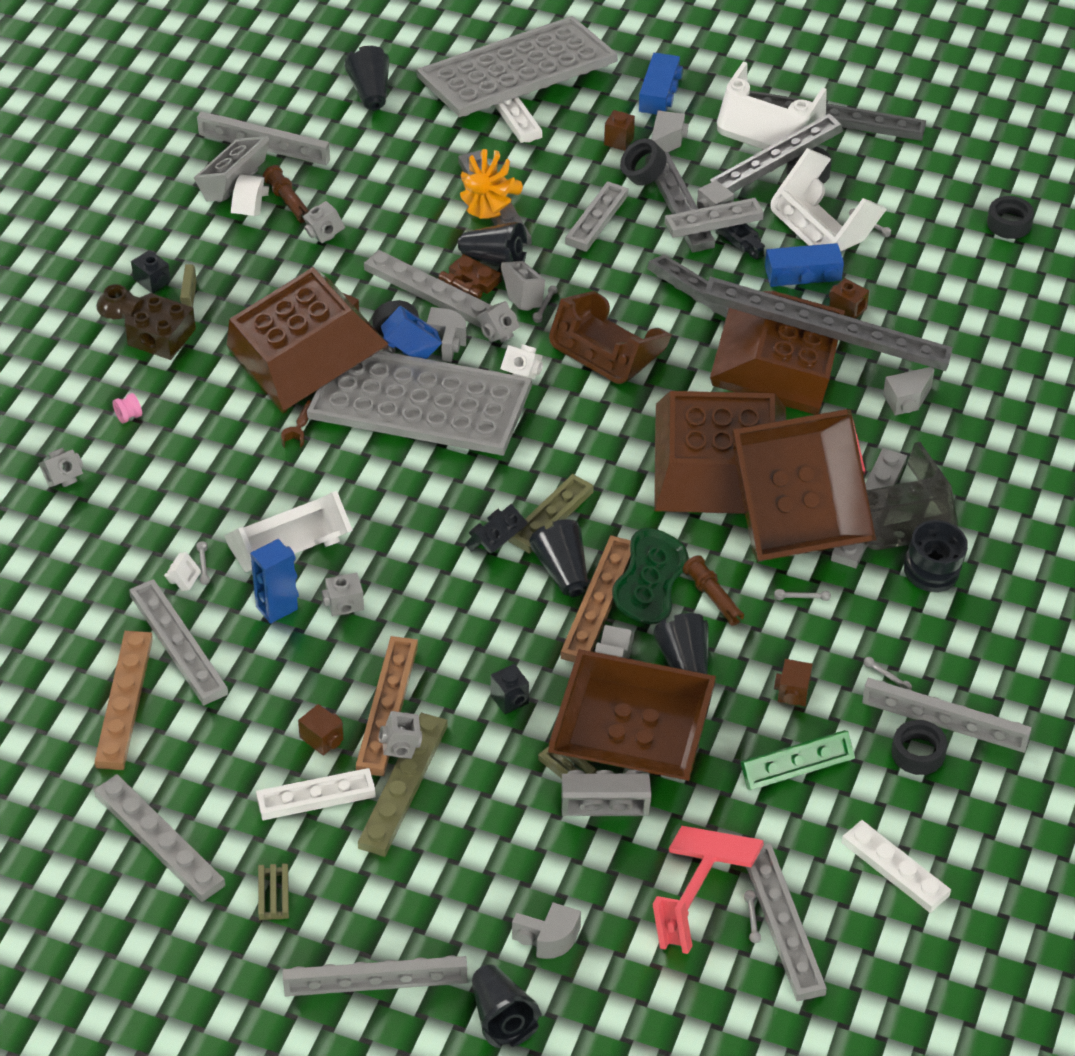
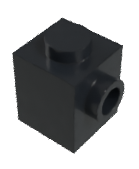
(150, 271)
(509, 689)

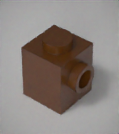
(619, 130)
(849, 297)
(794, 682)
(321, 729)

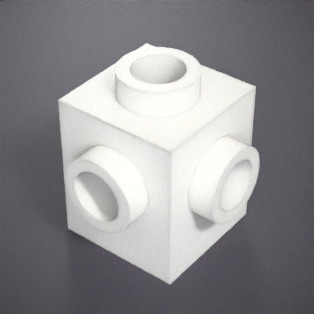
(522, 361)

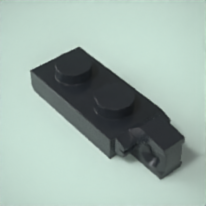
(744, 239)

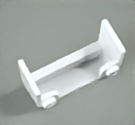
(759, 121)
(799, 207)
(298, 528)

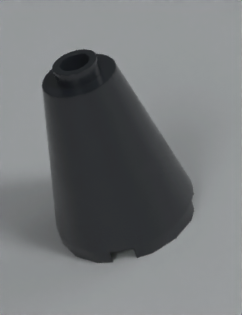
(369, 75)
(495, 243)
(562, 555)
(684, 642)
(503, 1008)

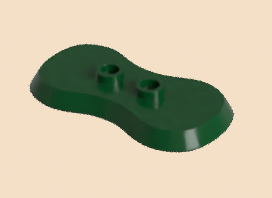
(646, 586)

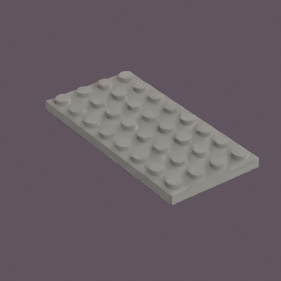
(516, 66)
(425, 401)

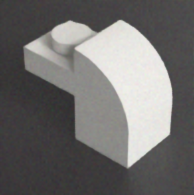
(248, 195)

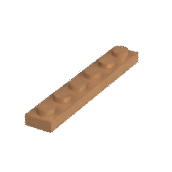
(597, 599)
(387, 698)
(123, 700)

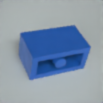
(410, 334)

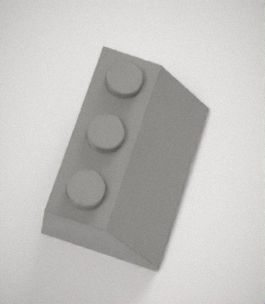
(240, 157)
(605, 793)

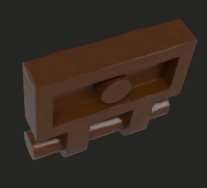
(471, 276)

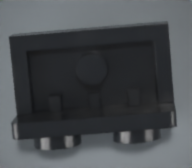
(498, 530)

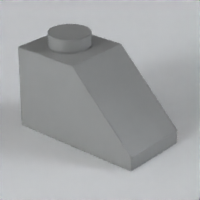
(669, 130)
(523, 285)
(908, 390)

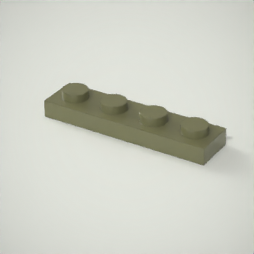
(555, 507)

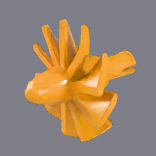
(487, 188)

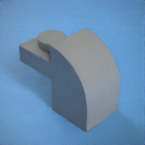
(451, 330)
(616, 642)
(552, 936)

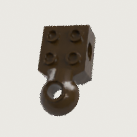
(150, 321)

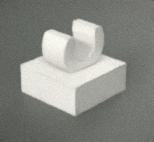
(183, 572)

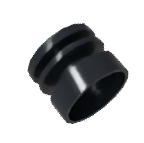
(935, 556)

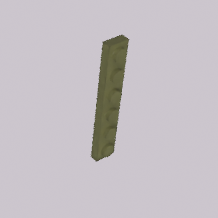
(401, 789)

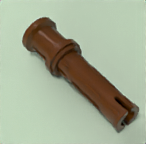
(283, 188)
(707, 582)

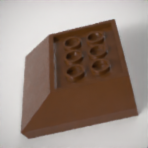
(301, 338)
(775, 358)
(696, 447)
(802, 485)
(632, 714)

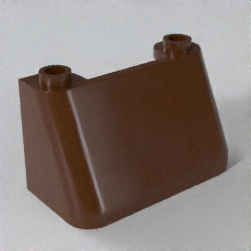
(601, 345)

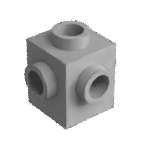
(323, 222)
(498, 322)
(53, 469)
(343, 594)
(400, 735)

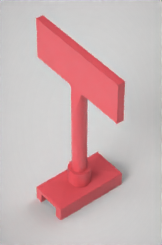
(711, 847)

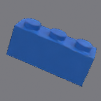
(660, 83)
(804, 264)
(274, 580)

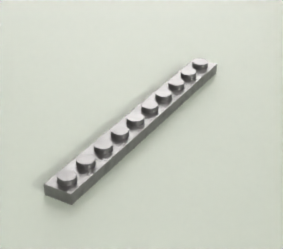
(828, 323)

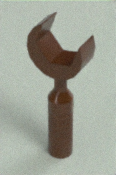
(296, 432)

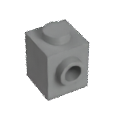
(713, 195)

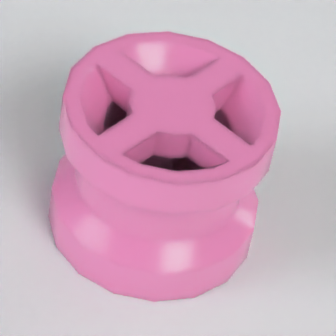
(127, 408)

